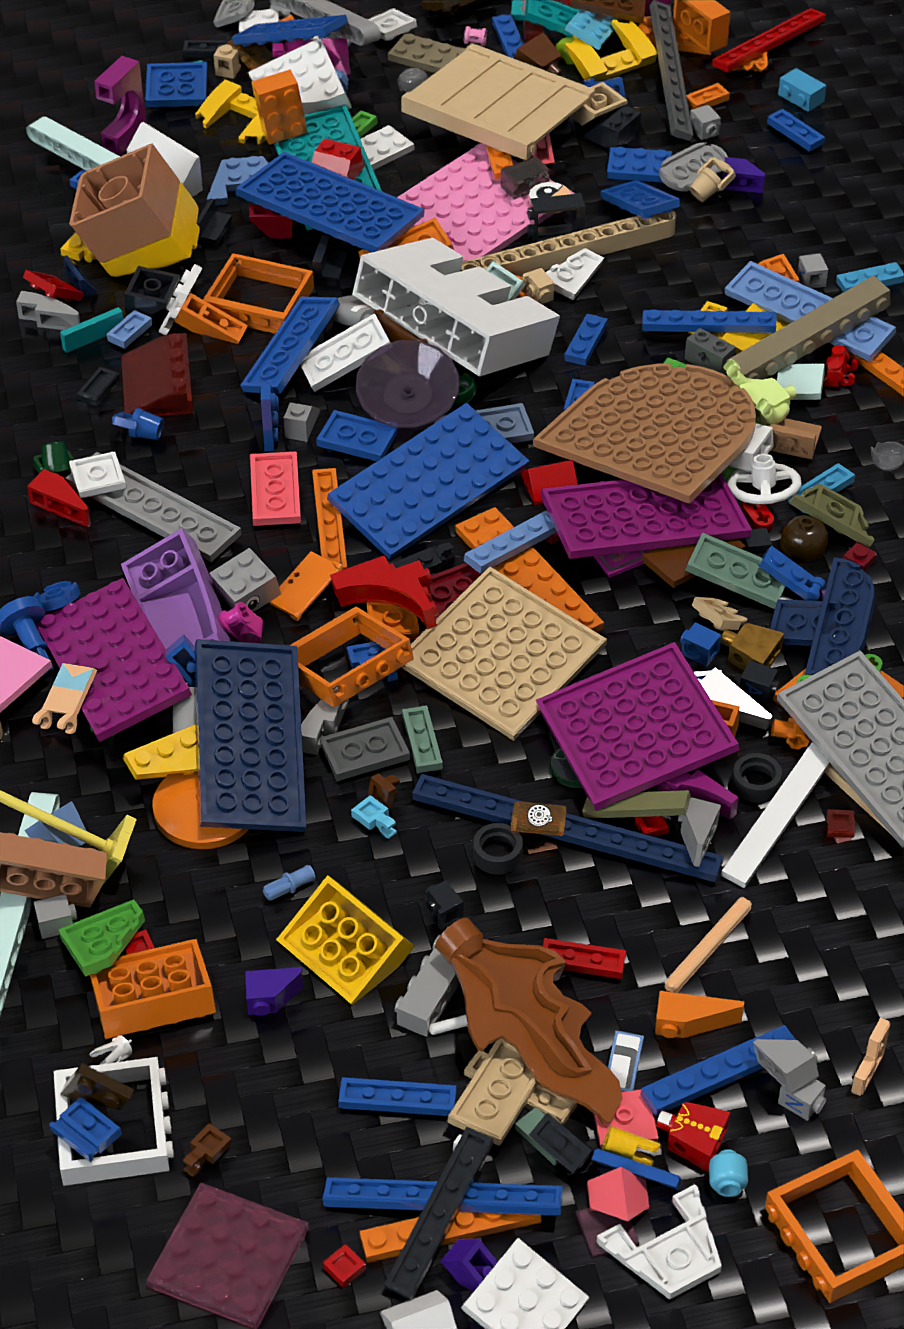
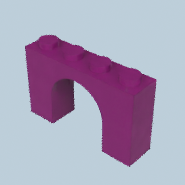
(123, 81)

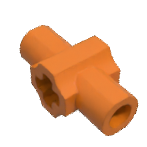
(791, 731)

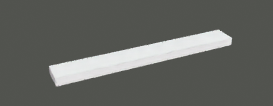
(776, 817)

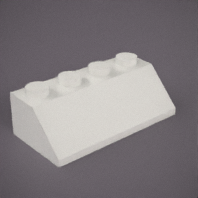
(181, 160)

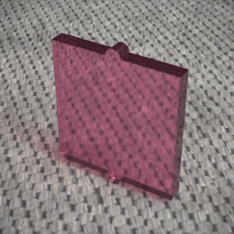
(596, 1222)

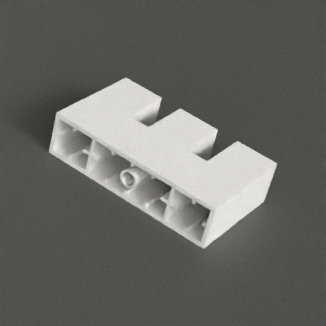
(453, 308)

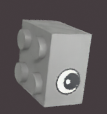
(245, 581)

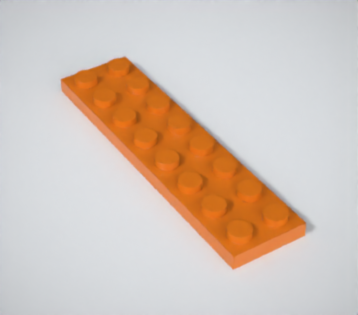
(528, 568)

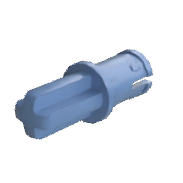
(289, 882)

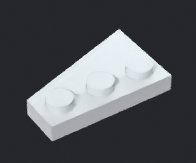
(575, 272)

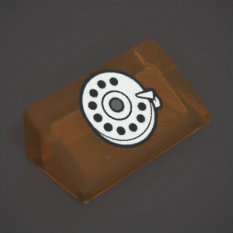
(538, 818)

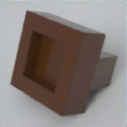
(384, 789)

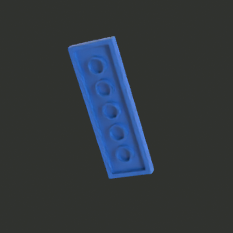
(290, 30)
(290, 344)

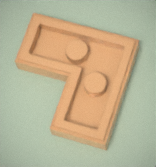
(873, 1056)

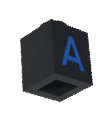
(759, 681)

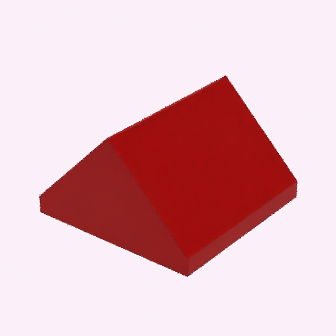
(548, 477)

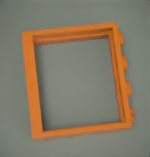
(261, 270)
(336, 633)
(807, 1254)

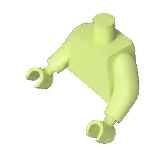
(768, 395)

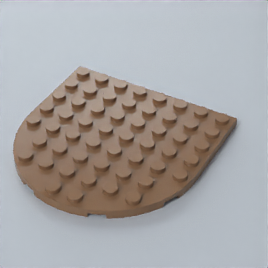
(656, 427)

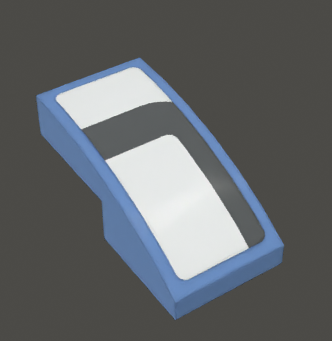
(625, 1058)

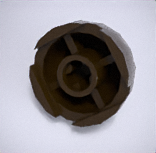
(804, 538)

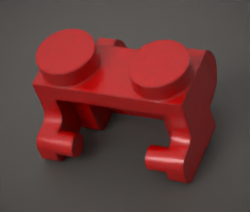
(838, 367)

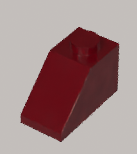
(271, 222)

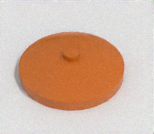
(178, 815)

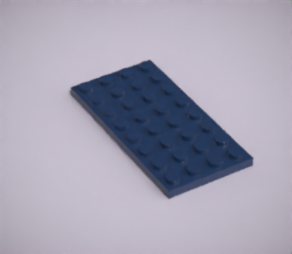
(249, 736)

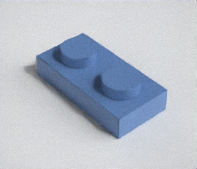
(129, 329)

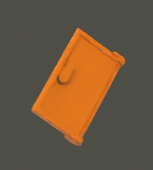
(303, 590)

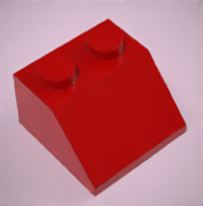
(339, 158)

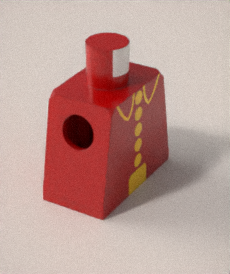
(695, 1132)

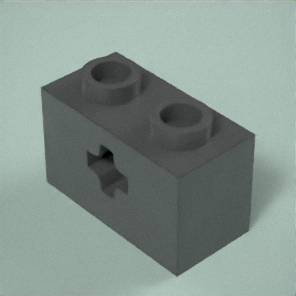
(708, 351)

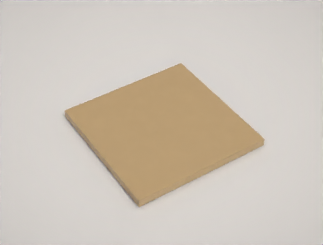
(502, 652)

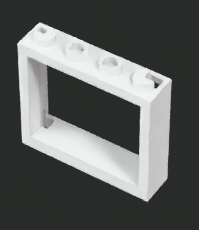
(121, 1164)

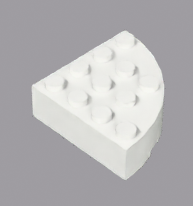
(315, 76)

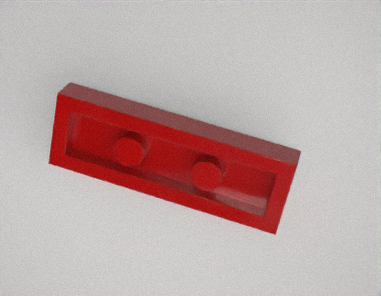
(589, 958)

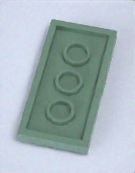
(734, 570)

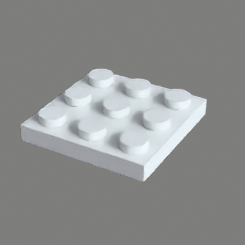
(524, 1294)

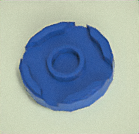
(58, 595)

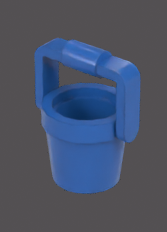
(140, 424)

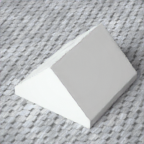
(423, 1312)

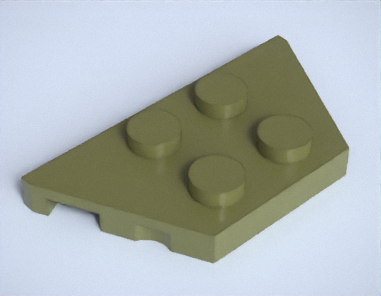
(834, 511)

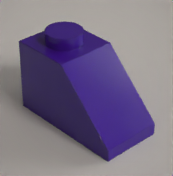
(747, 176)
(271, 989)
(469, 1262)

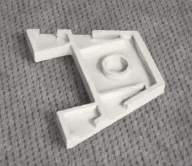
(674, 1258)

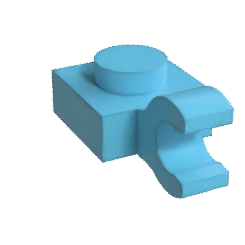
(372, 814)

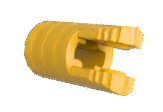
(625, 1145)

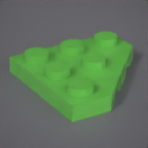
(102, 937)

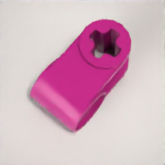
(242, 623)

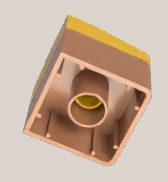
(135, 213)

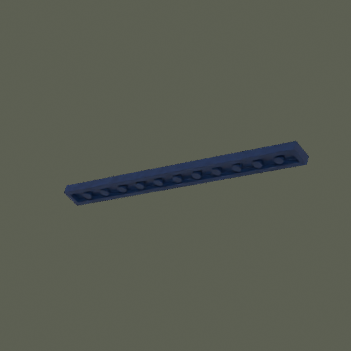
(577, 829)

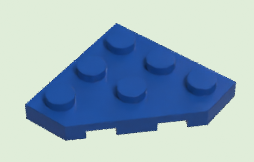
(270, 416)

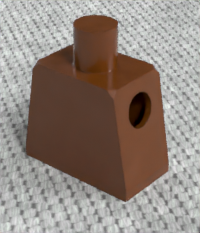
(540, 54)

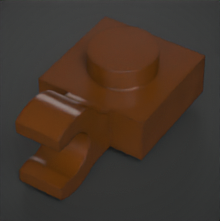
(206, 1146)

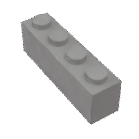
(427, 994)

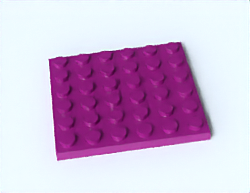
(636, 726)

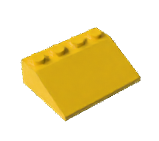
(344, 941)

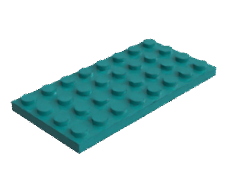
(332, 125)

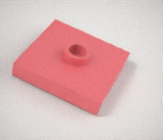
(632, 1116)

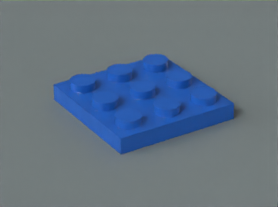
(176, 84)

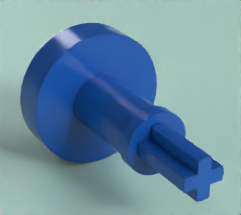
(20, 618)

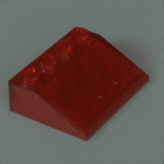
(158, 377)

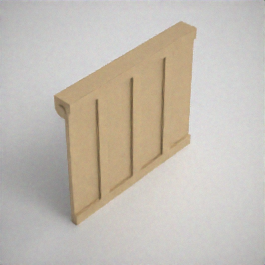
(496, 100)

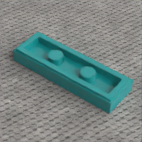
(90, 330)

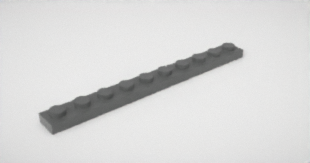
(671, 71)

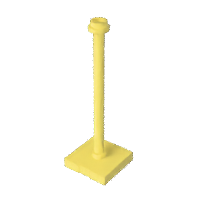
(114, 845)

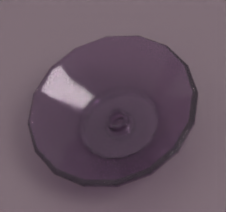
(407, 368)

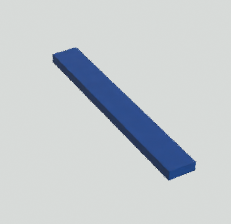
(415, 1194)

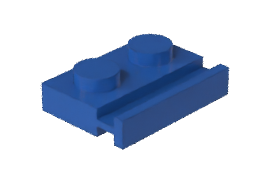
(85, 1129)

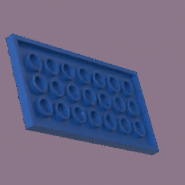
(330, 202)
(427, 481)

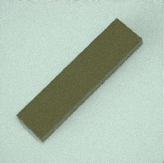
(643, 805)

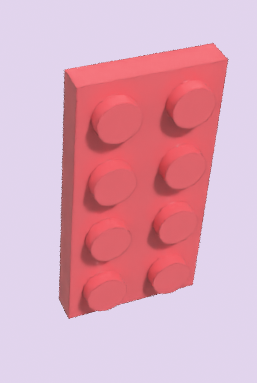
(275, 488)

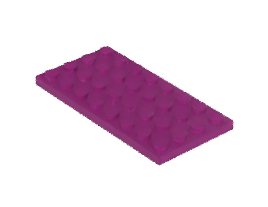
(630, 517)
(118, 641)

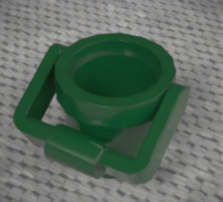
(54, 457)

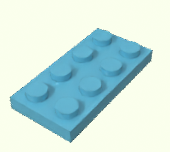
(591, 27)

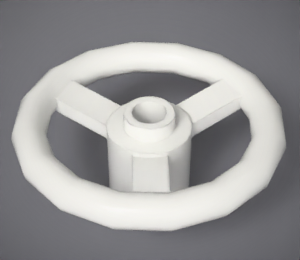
(763, 477)

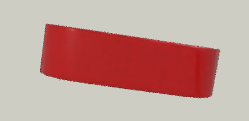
(761, 512)

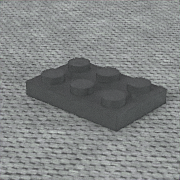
(364, 748)

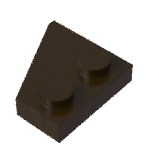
(96, 1088)

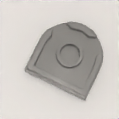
(232, 11)

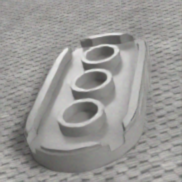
(682, 168)

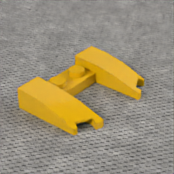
(638, 54)
(227, 97)

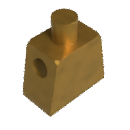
(753, 644)

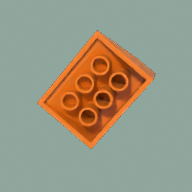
(153, 989)

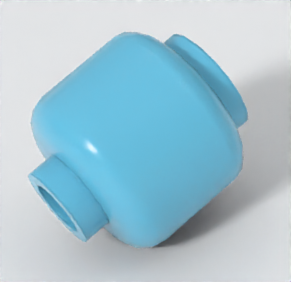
(728, 1173)

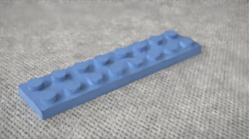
(794, 300)

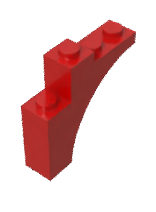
(383, 583)

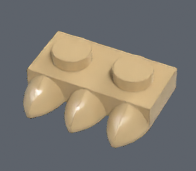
(718, 613)

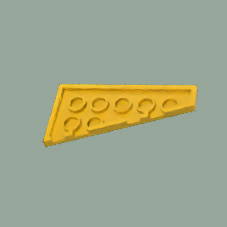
(165, 756)

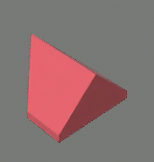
(618, 1194)

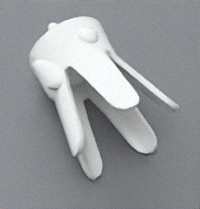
(120, 1050)

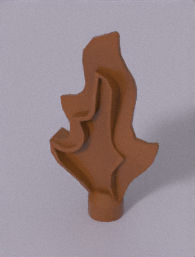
(515, 1000)

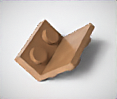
(795, 438)

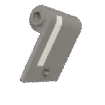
(351, 311)

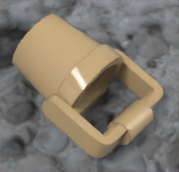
(708, 181)

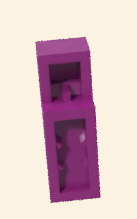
(705, 789)

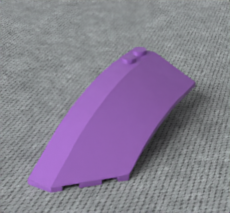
(175, 590)

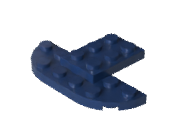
(831, 626)

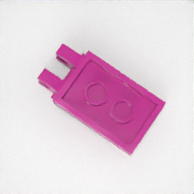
(336, 48)

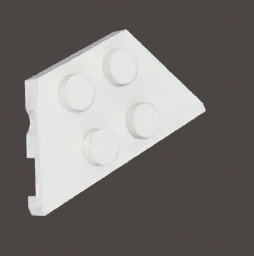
(181, 294)

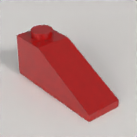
(57, 496)

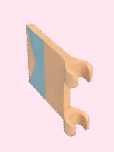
(66, 697)

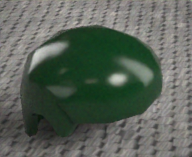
(467, 389)

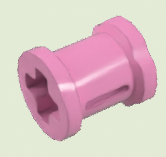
(475, 36)

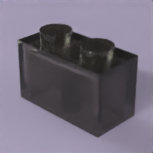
(523, 176)

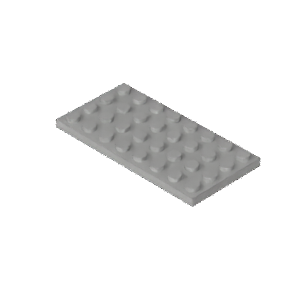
(859, 729)

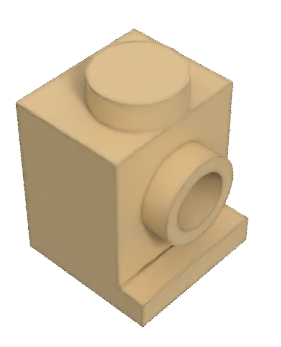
(228, 58)
(538, 286)

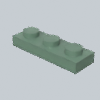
(422, 739)

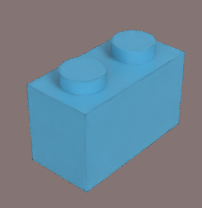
(802, 89)

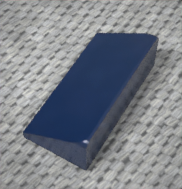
(78, 277)

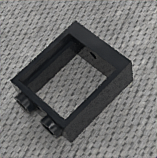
(554, 204)

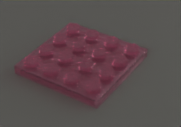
(228, 1255)

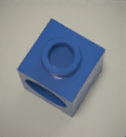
(700, 644)

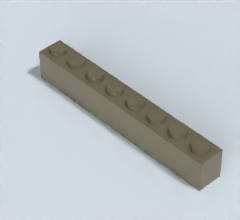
(813, 329)

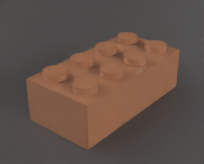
(50, 869)

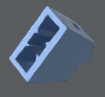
(47, 833)

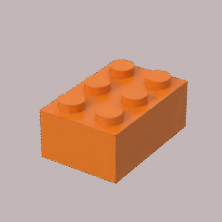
(703, 22)
(279, 106)

